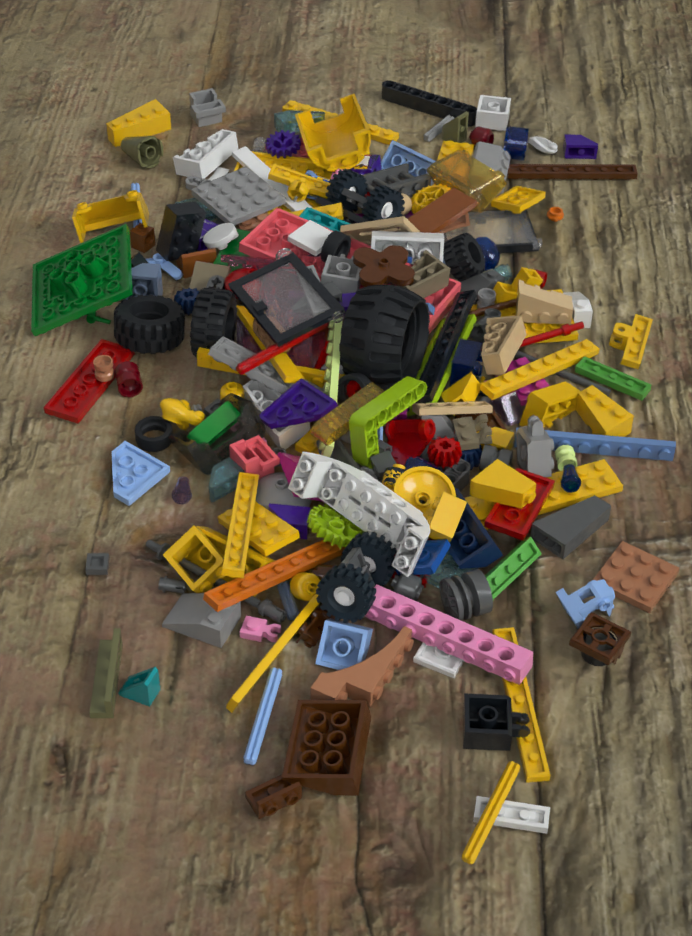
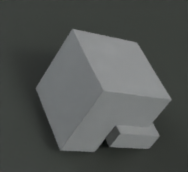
(205, 107)

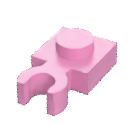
(257, 628)

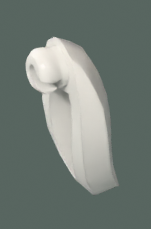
(543, 145)

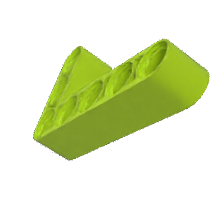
(379, 411)

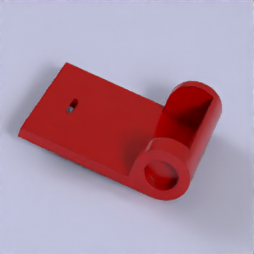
(409, 437)

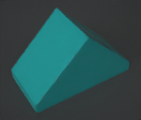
(142, 686)

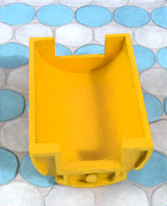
(336, 141)

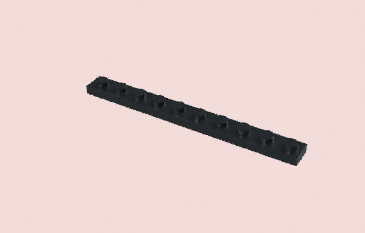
(446, 343)

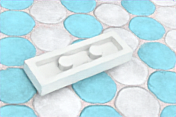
(517, 815)

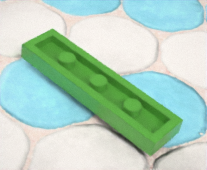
(613, 378)
(512, 566)

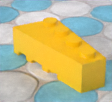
(142, 121)

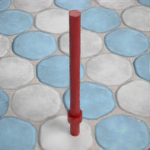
(563, 330)

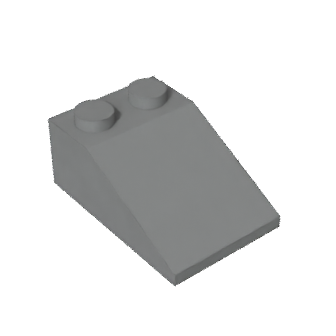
(200, 621)

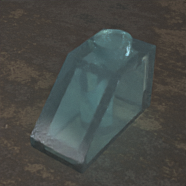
(223, 479)

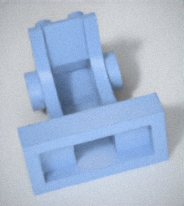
(578, 610)

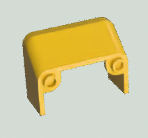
(109, 213)

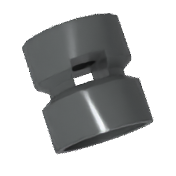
(491, 453)

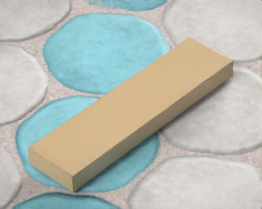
(446, 408)

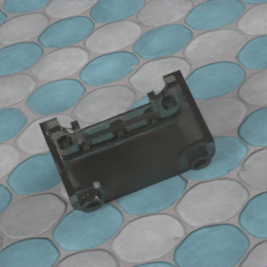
(207, 456)

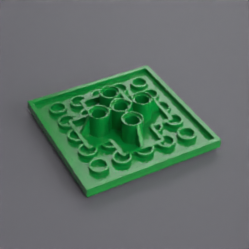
(81, 280)

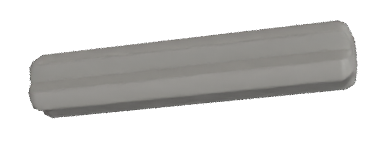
(437, 129)

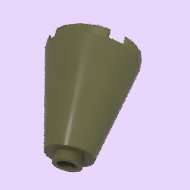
(143, 150)

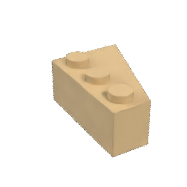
(543, 306)

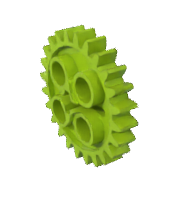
(332, 526)

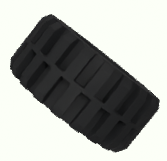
(212, 318)
(149, 324)

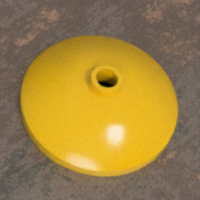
(423, 484)

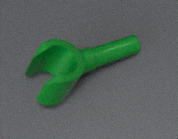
(92, 317)

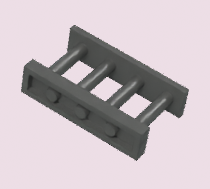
(397, 179)

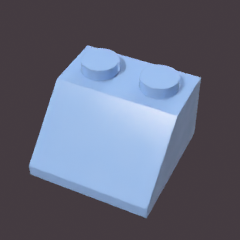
(343, 644)

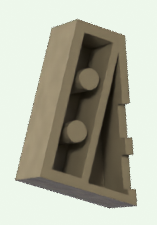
(429, 276)

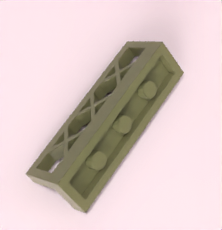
(106, 677)

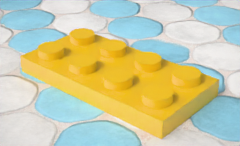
(267, 530)

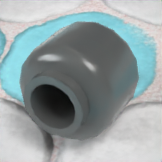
(408, 586)

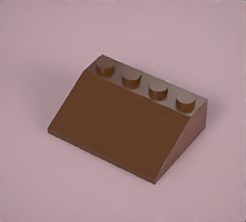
(328, 745)

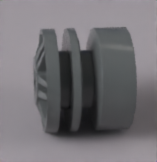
(466, 595)

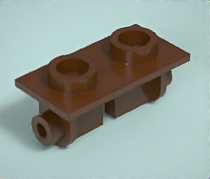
(310, 632)

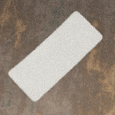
(219, 173)

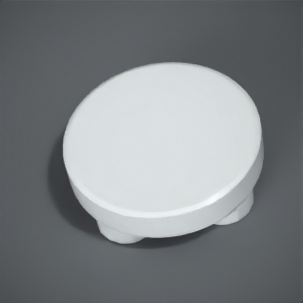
(220, 236)

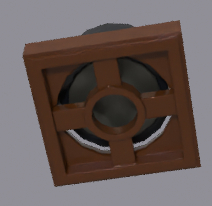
(598, 644)

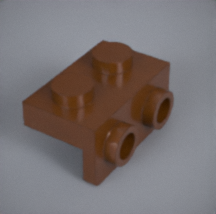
(272, 796)

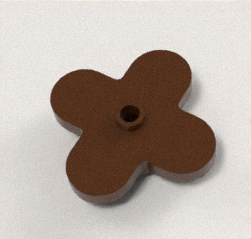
(383, 266)

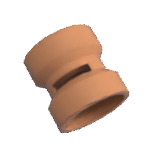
(103, 368)

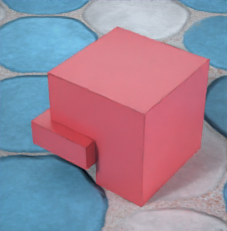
(254, 456)

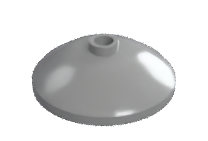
(274, 490)

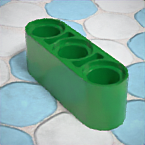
(215, 424)

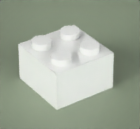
(493, 112)

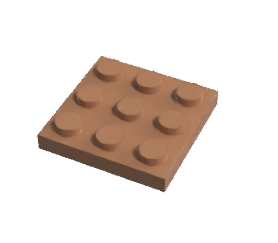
(637, 576)

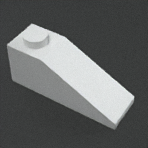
(581, 308)

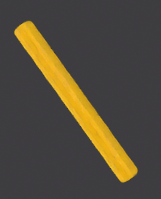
(490, 813)

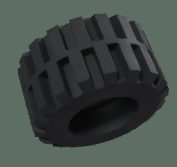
(464, 257)

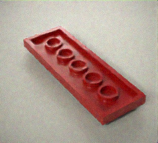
(82, 388)

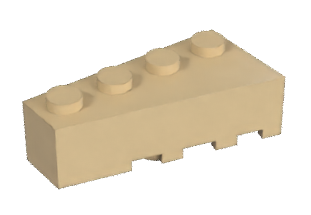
(502, 342)

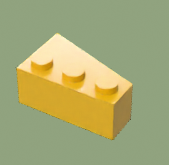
(550, 403)
(603, 413)

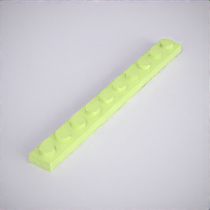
(332, 373)

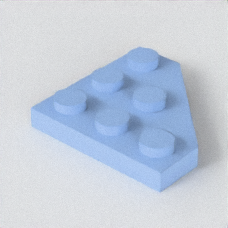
(134, 472)

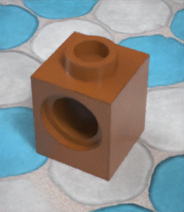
(142, 238)

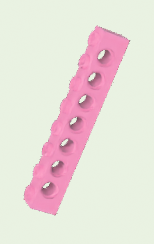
(451, 635)

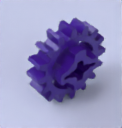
(283, 144)

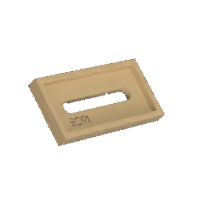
(356, 230)

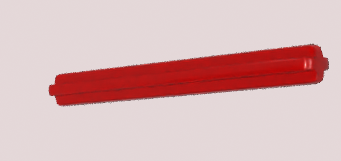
(273, 351)

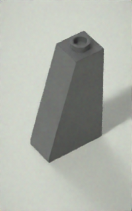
(570, 526)

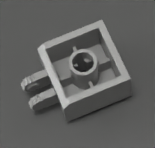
(342, 273)
(535, 448)

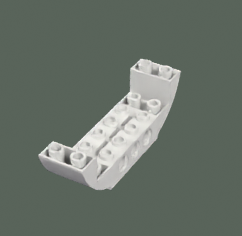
(365, 504)

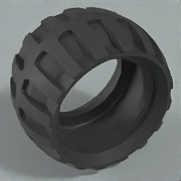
(384, 334)

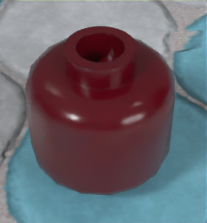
(481, 134)

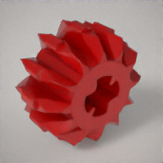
(444, 452)

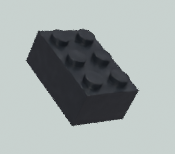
(180, 230)

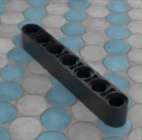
(426, 101)

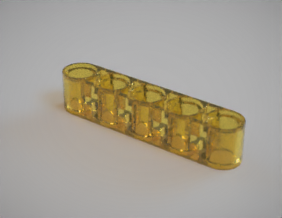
(336, 422)

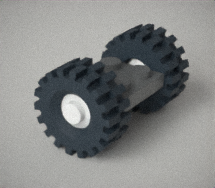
(349, 189)
(349, 589)

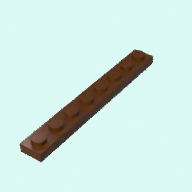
(572, 171)

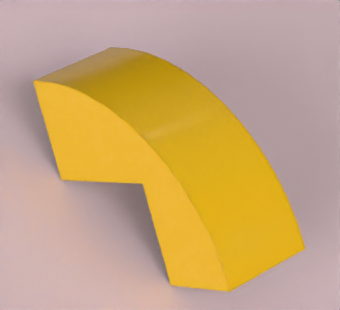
(509, 291)

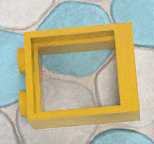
(183, 547)

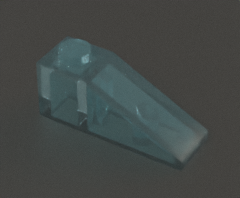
(287, 121)

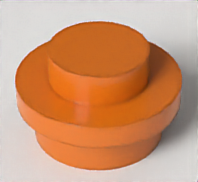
(555, 214)

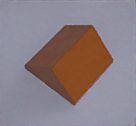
(187, 261)

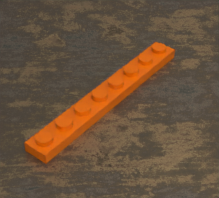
(271, 575)

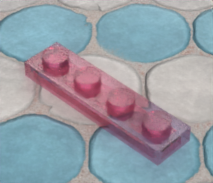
(246, 261)

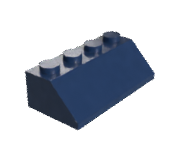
(471, 542)

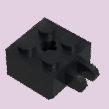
(491, 723)

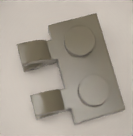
(466, 434)

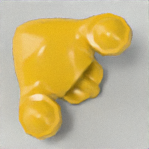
(180, 413)

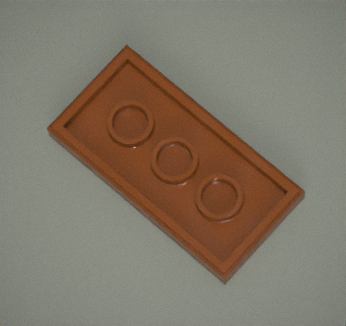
(443, 211)

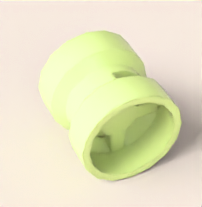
(565, 455)

